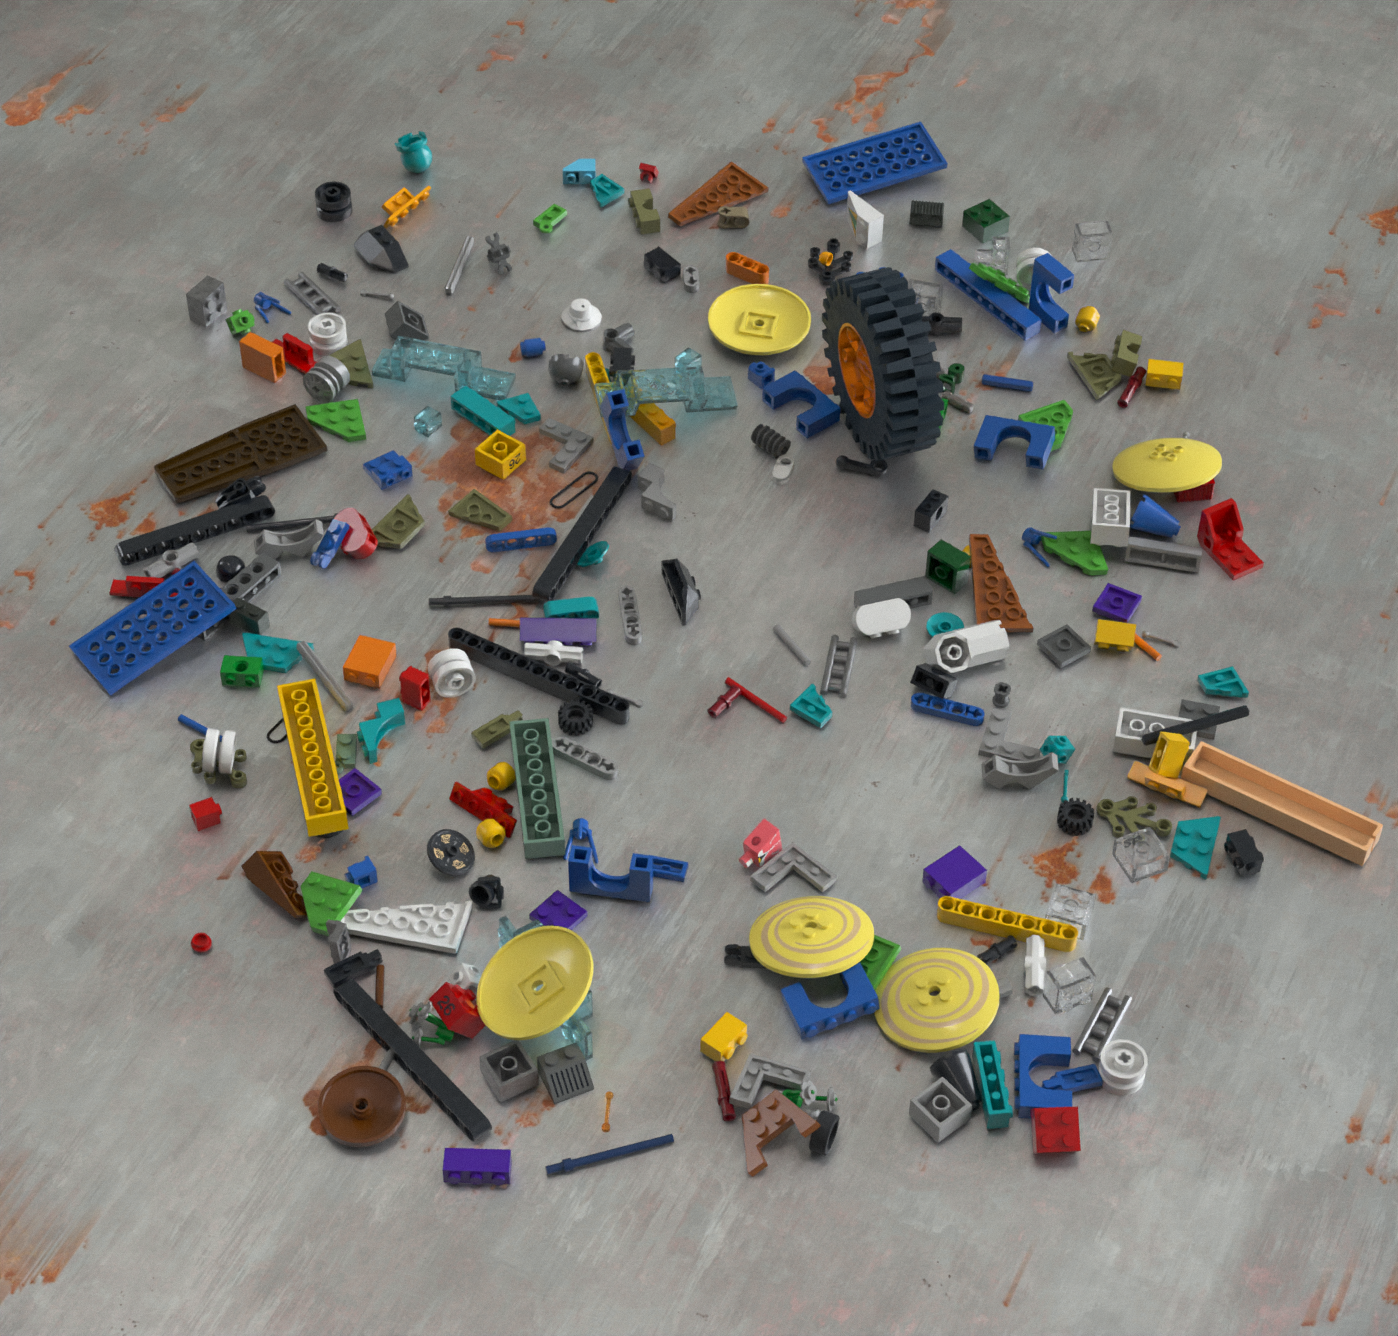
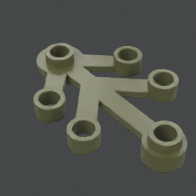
(238, 778)
(1111, 810)

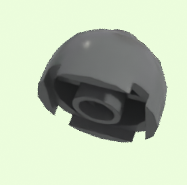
(565, 369)

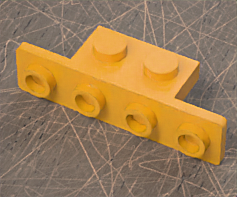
(401, 203)
(1170, 786)

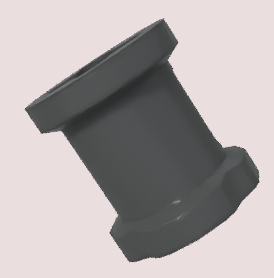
(1001, 697)

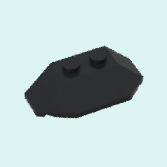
(381, 249)
(681, 588)

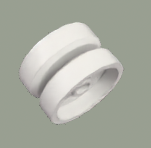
(1025, 265)
(327, 333)
(451, 673)
(219, 751)
(1122, 1067)

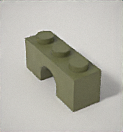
(642, 210)
(1125, 353)

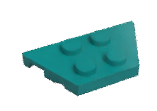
(276, 653)
(1195, 843)

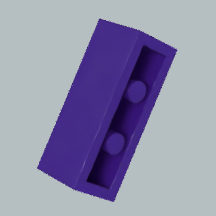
(477, 1166)

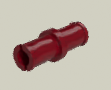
(724, 701)

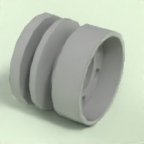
(326, 379)

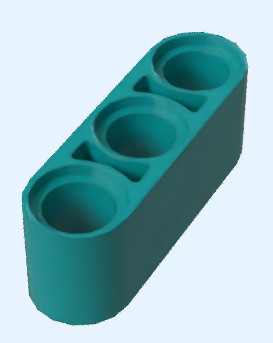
(572, 608)

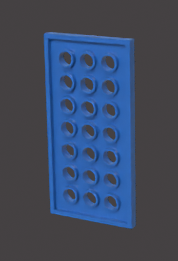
(922, 140)
(149, 638)

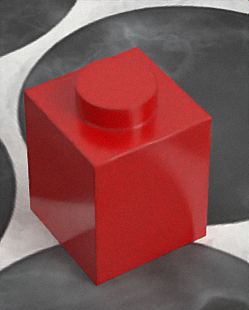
(205, 813)

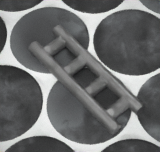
(311, 303)
(844, 674)
(1098, 1013)

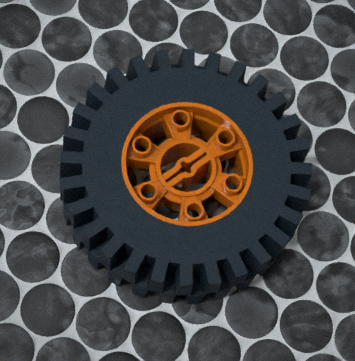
(882, 363)

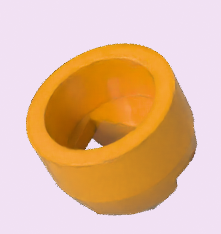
(826, 258)

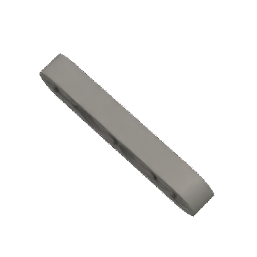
(630, 615)
(586, 754)

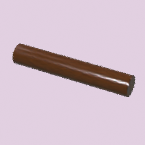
(379, 989)

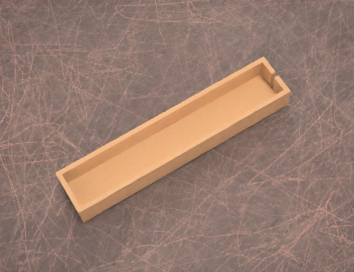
(1282, 803)

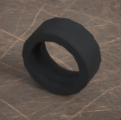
(824, 1136)

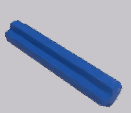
(1005, 382)

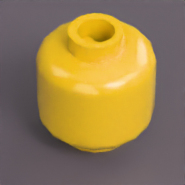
(1087, 319)
(501, 776)
(490, 833)

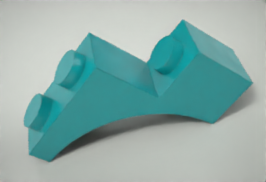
(387, 717)

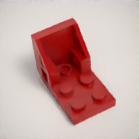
(1221, 538)

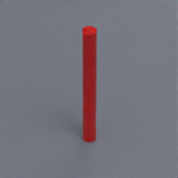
(756, 700)

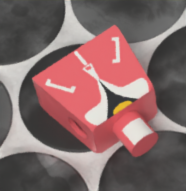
(761, 845)

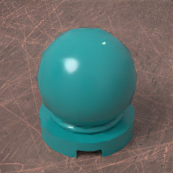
(414, 152)

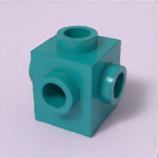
(1058, 745)

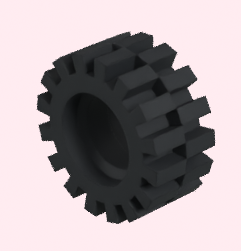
(579, 725)
(1075, 825)

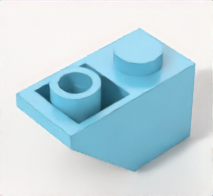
(580, 172)

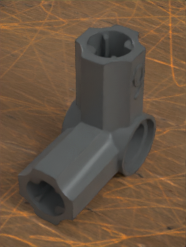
(617, 337)

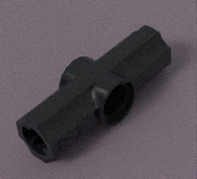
(943, 324)

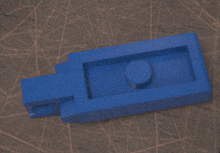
(1075, 1079)

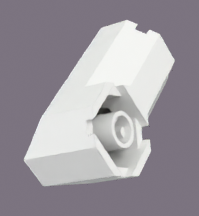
(967, 647)

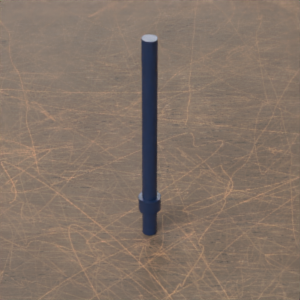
(568, 1165)

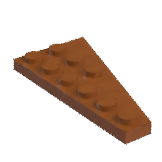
(993, 589)

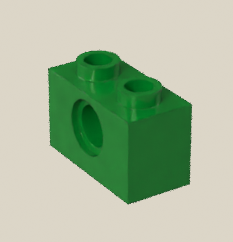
(241, 671)

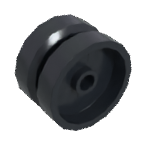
(333, 201)

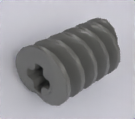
(770, 441)

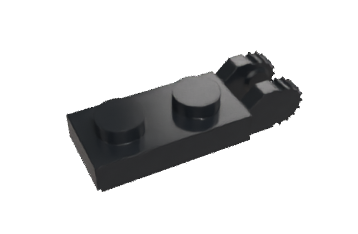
(746, 960)

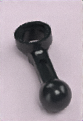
(844, 462)

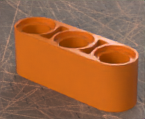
(746, 269)

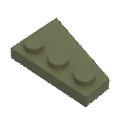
(481, 511)

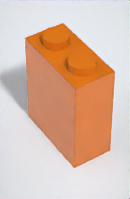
(262, 357)
(369, 661)

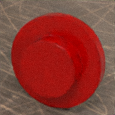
(201, 942)

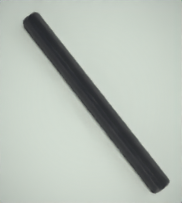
(1198, 724)

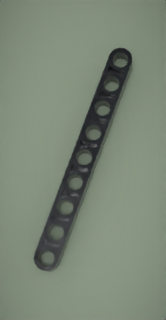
(194, 530)

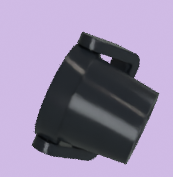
(484, 890)

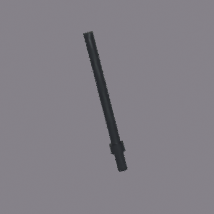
(288, 524)
(447, 601)

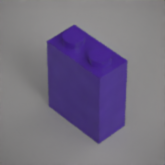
(954, 874)

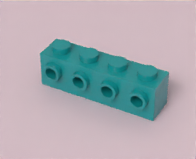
(481, 412)
(991, 1084)

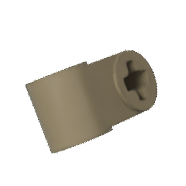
(735, 217)

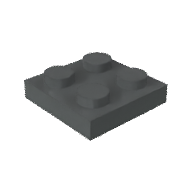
(1064, 646)
(1195, 710)

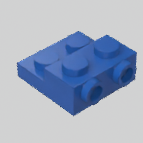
(388, 469)

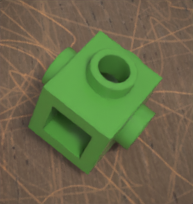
(240, 322)

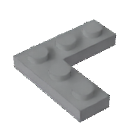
(575, 443)
(994, 743)
(793, 859)
(759, 1069)

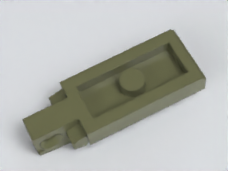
(495, 729)

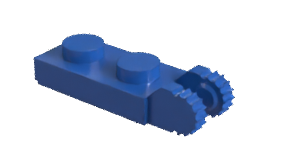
(329, 543)

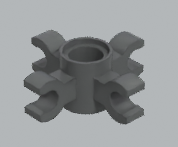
(498, 253)

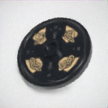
(450, 852)

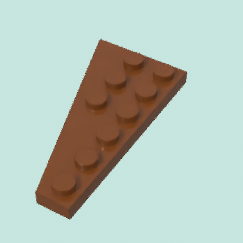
(725, 188)

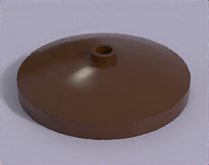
(361, 1106)

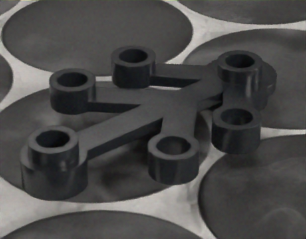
(827, 276)

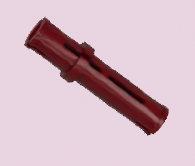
(1133, 383)
(723, 1090)

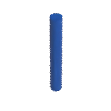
(194, 725)

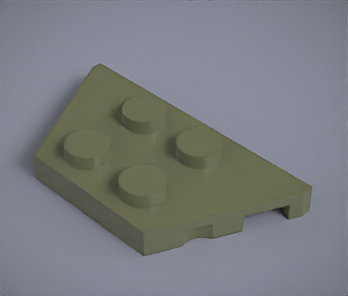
(355, 361)
(1095, 372)
(399, 525)

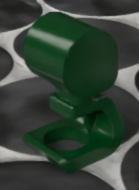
(954, 376)

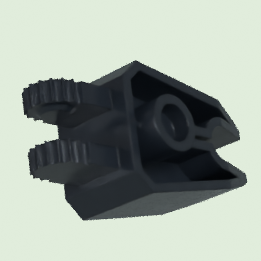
(240, 491)

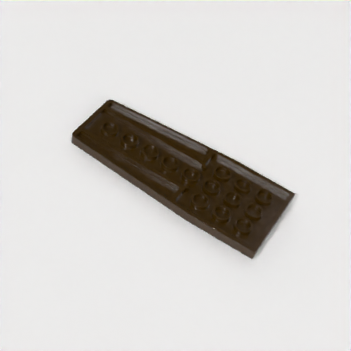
(241, 453)

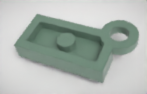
(346, 752)

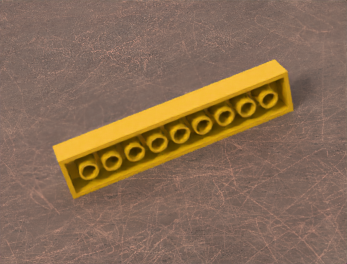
(312, 758)

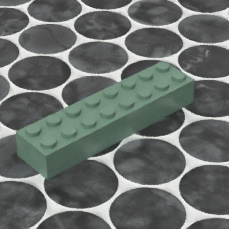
(537, 788)

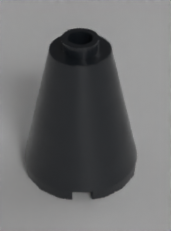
(960, 1074)

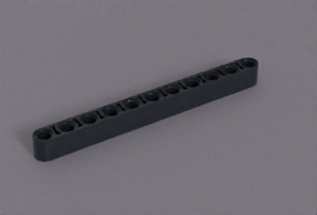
(582, 534)
(539, 675)
(413, 1060)

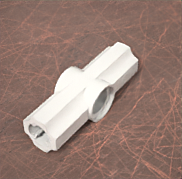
(554, 653)
(1034, 965)

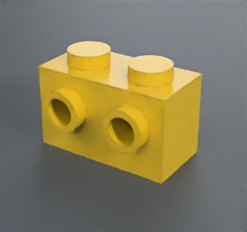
(1164, 374)
(1114, 635)
(1169, 754)
(724, 1038)

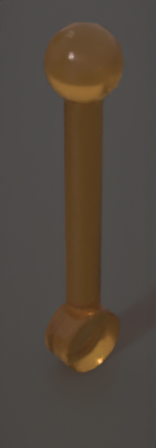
(606, 1126)

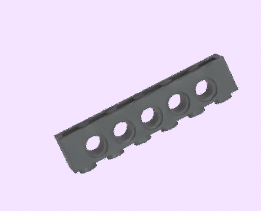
(247, 586)

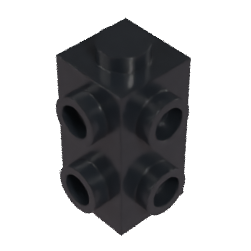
(621, 360)
(1243, 852)

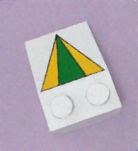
(864, 221)

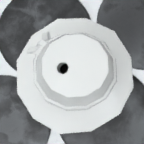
(581, 316)

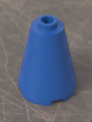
(1154, 519)

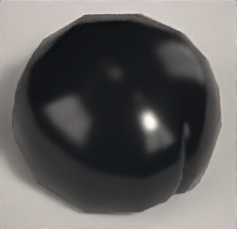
(229, 567)

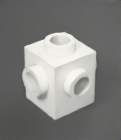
(466, 977)

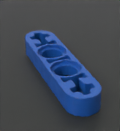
(520, 537)
(946, 711)

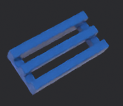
(666, 872)

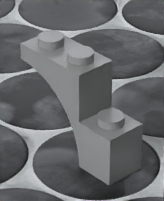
(652, 499)
(295, 542)
(1028, 773)

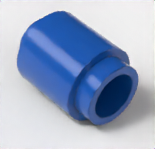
(532, 347)

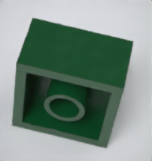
(985, 221)
(947, 566)

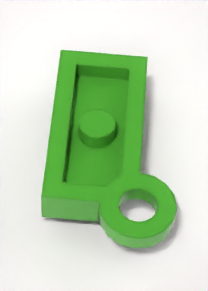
(549, 218)

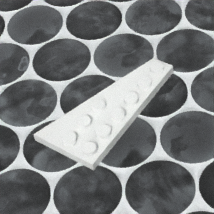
(413, 925)

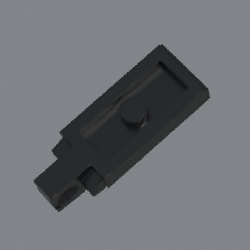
(352, 967)

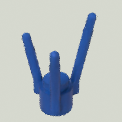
(264, 302)
(1032, 537)
(580, 831)

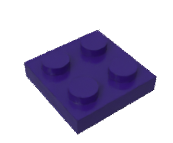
(1117, 603)
(357, 791)
(559, 911)

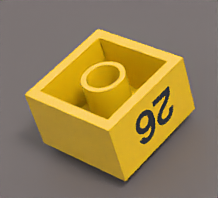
(500, 454)

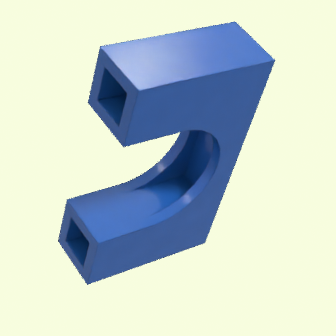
(1051, 273)
(796, 387)
(997, 429)
(627, 452)
(589, 880)
(811, 1019)
(1034, 1052)

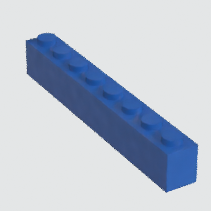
(991, 298)

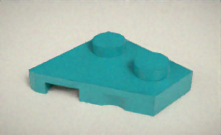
(605, 190)
(521, 408)
(1223, 683)
(812, 707)

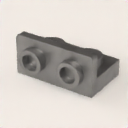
(338, 940)

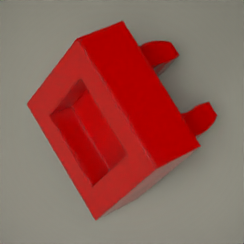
(648, 170)

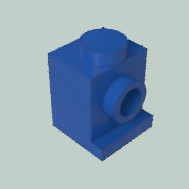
(758, 372)
(362, 873)

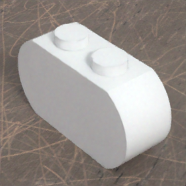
(881, 617)

